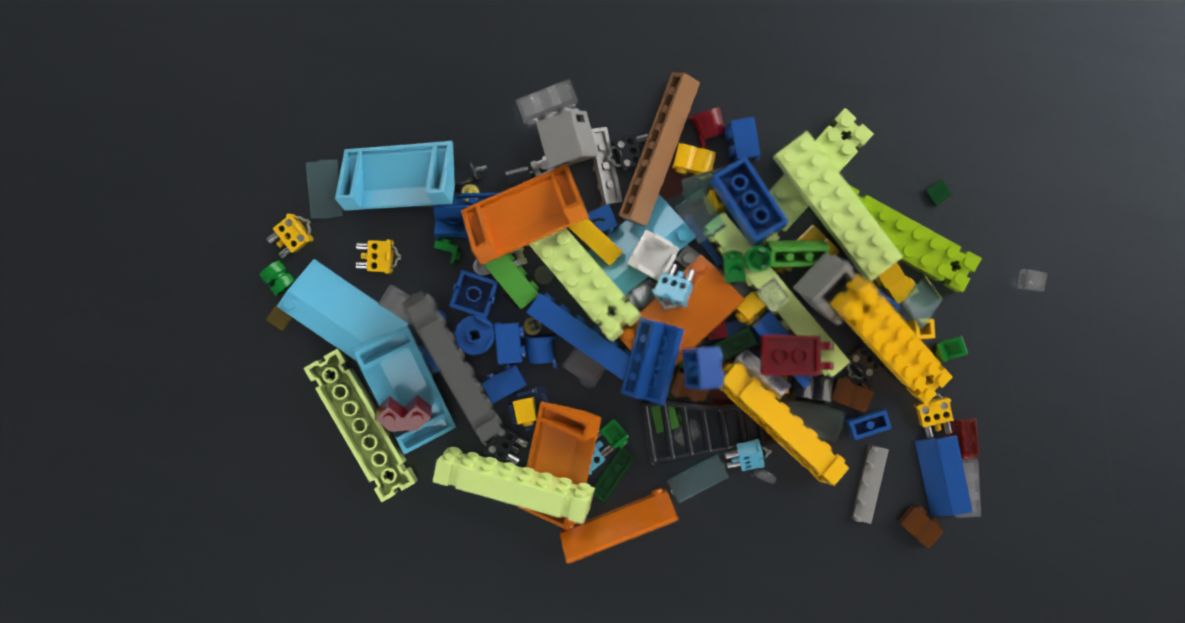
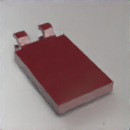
(793, 355)

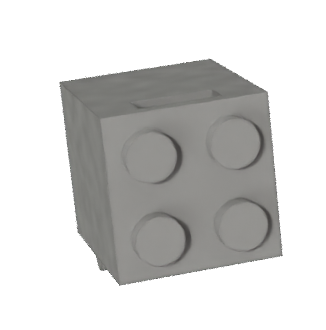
(566, 138)
(824, 283)

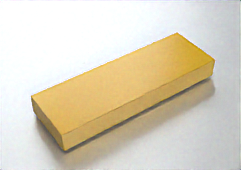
(597, 240)

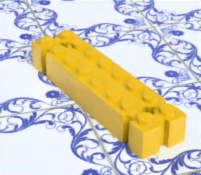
(891, 339)
(782, 425)

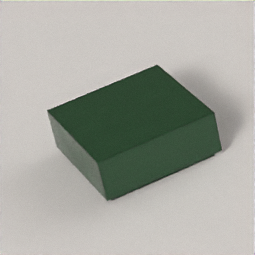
(938, 192)

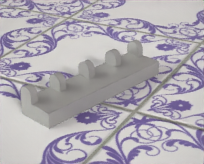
(605, 170)
(869, 484)

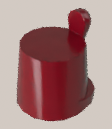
(708, 124)

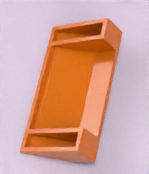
(523, 214)
(707, 307)
(563, 447)
(618, 525)

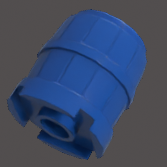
(486, 334)

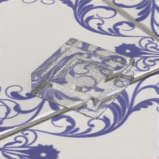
(764, 475)

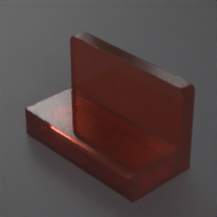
(967, 437)

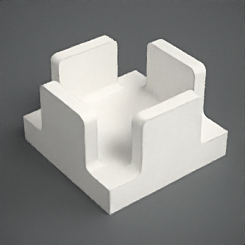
(653, 255)

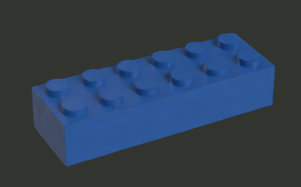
(579, 334)

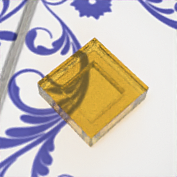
(279, 318)

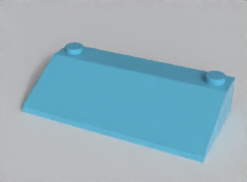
(396, 176)
(663, 222)
(336, 309)
(398, 370)

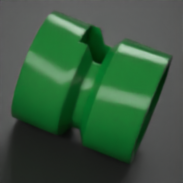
(757, 259)
(277, 278)

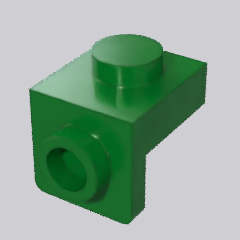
(446, 245)
(733, 266)
(951, 348)
(615, 434)

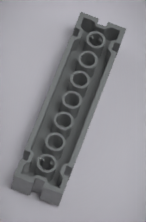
(451, 365)

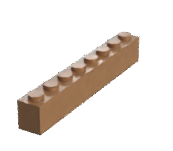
(659, 148)

